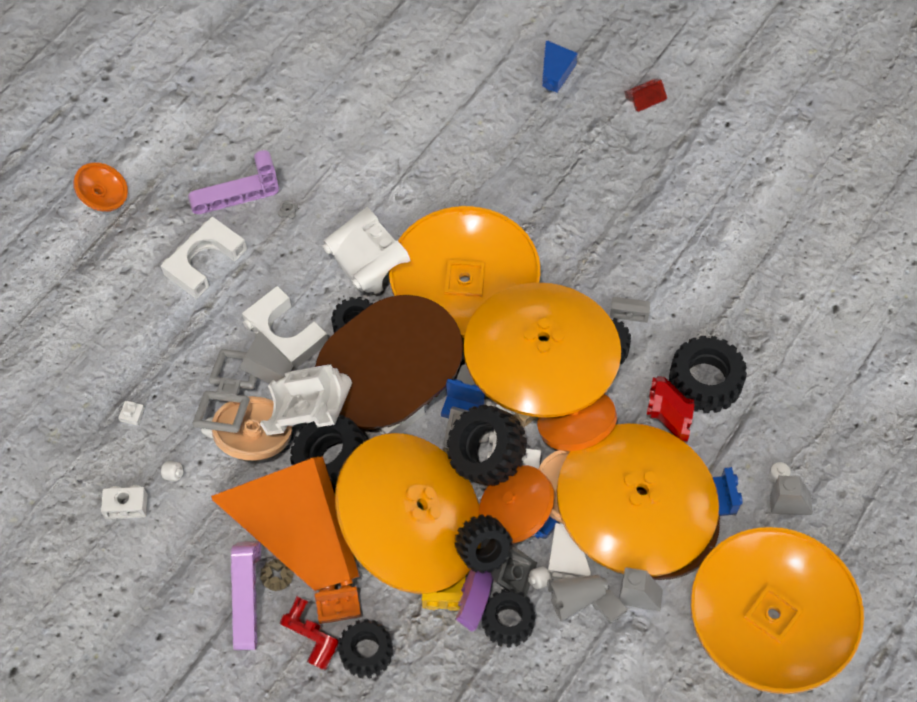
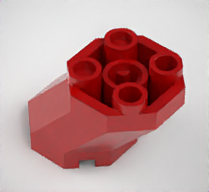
(670, 407)

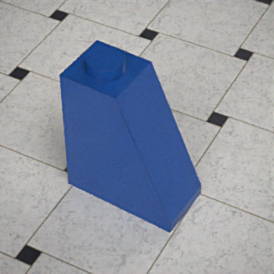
(557, 65)

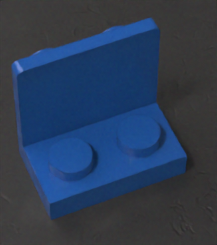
(461, 396)

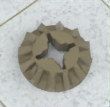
(276, 583)

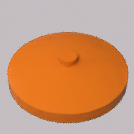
(580, 428)
(520, 502)

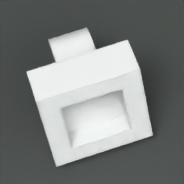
(131, 413)

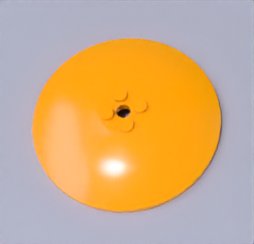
(461, 244)
(539, 375)
(381, 514)
(631, 529)
(800, 580)

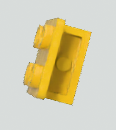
(444, 599)

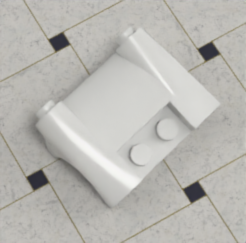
(365, 251)
(307, 397)

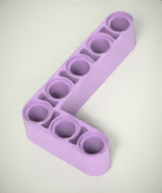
(239, 190)
(244, 613)

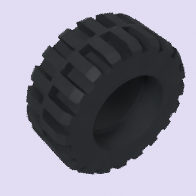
(714, 353)
(465, 439)
(315, 440)

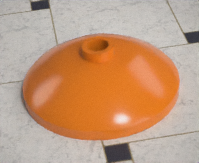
(105, 181)

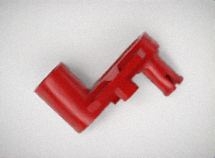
(325, 644)

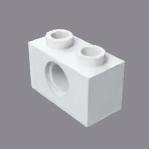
(134, 508)

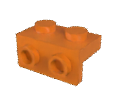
(337, 604)

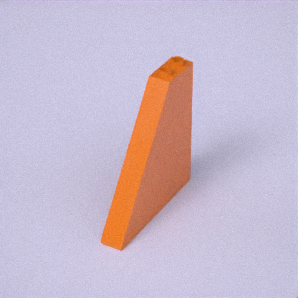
(296, 521)

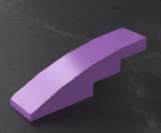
(474, 599)

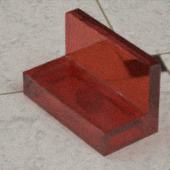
(647, 94)

